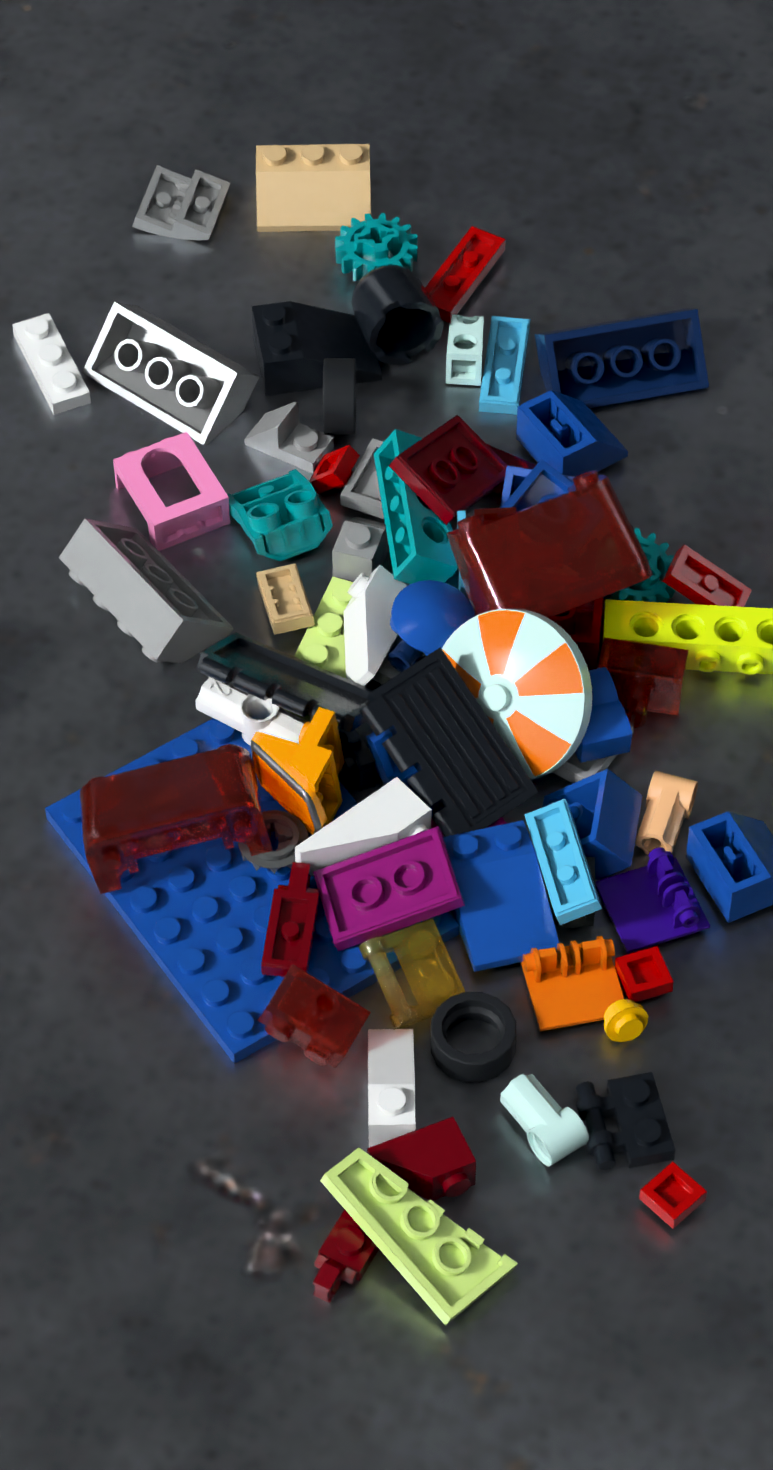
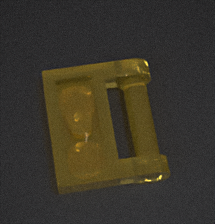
(424, 965)

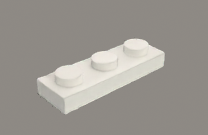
(51, 363)

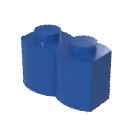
(609, 726)

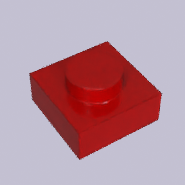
(334, 469)
(644, 974)
(672, 1195)

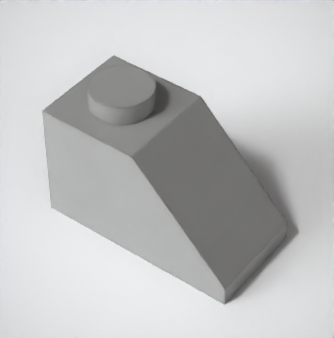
(359, 548)

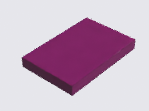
(388, 888)

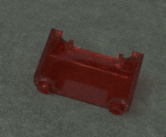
(551, 552)
(171, 809)

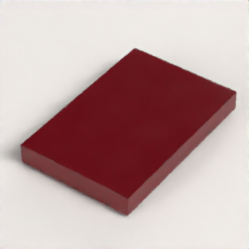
(450, 469)

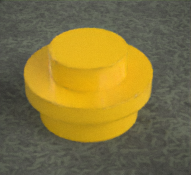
(625, 1020)

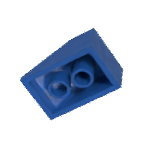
(502, 895)

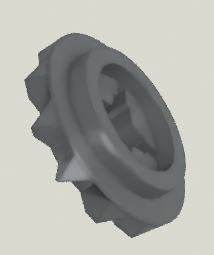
(290, 833)

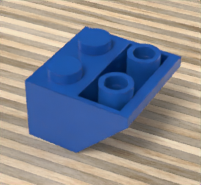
(566, 435)
(733, 862)

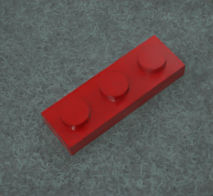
(464, 271)

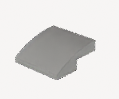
(181, 205)

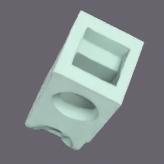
(465, 350)

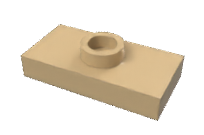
(285, 599)

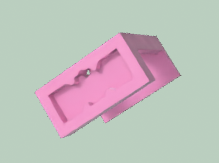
(181, 520)

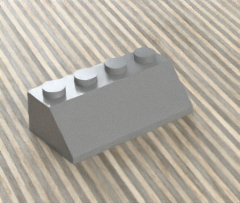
(169, 373)
(143, 592)

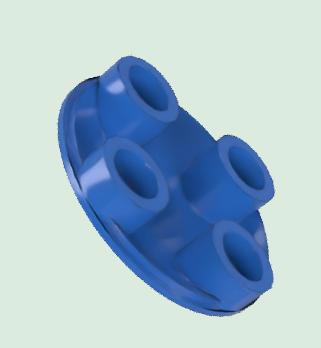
(429, 614)

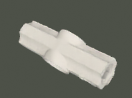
(247, 712)

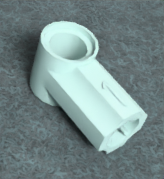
(549, 1128)

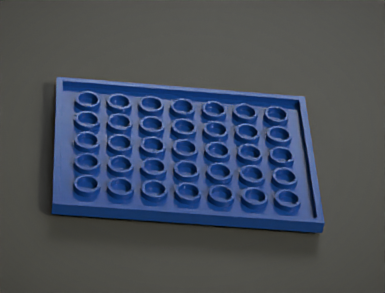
(210, 913)

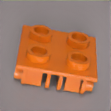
(571, 983)

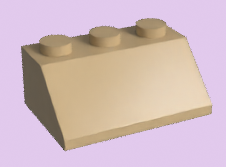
(311, 186)

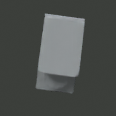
(288, 440)

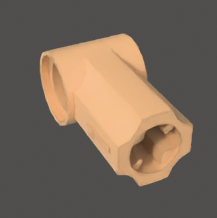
(667, 804)

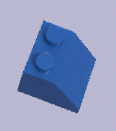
(605, 818)

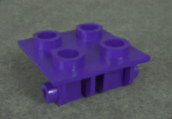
(652, 903)

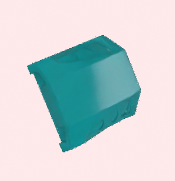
(282, 516)

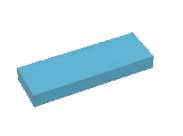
(504, 365)
(563, 862)

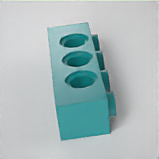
(413, 530)

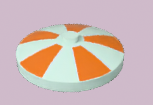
(527, 683)

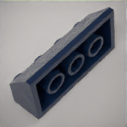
(625, 358)

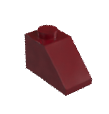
(430, 1160)

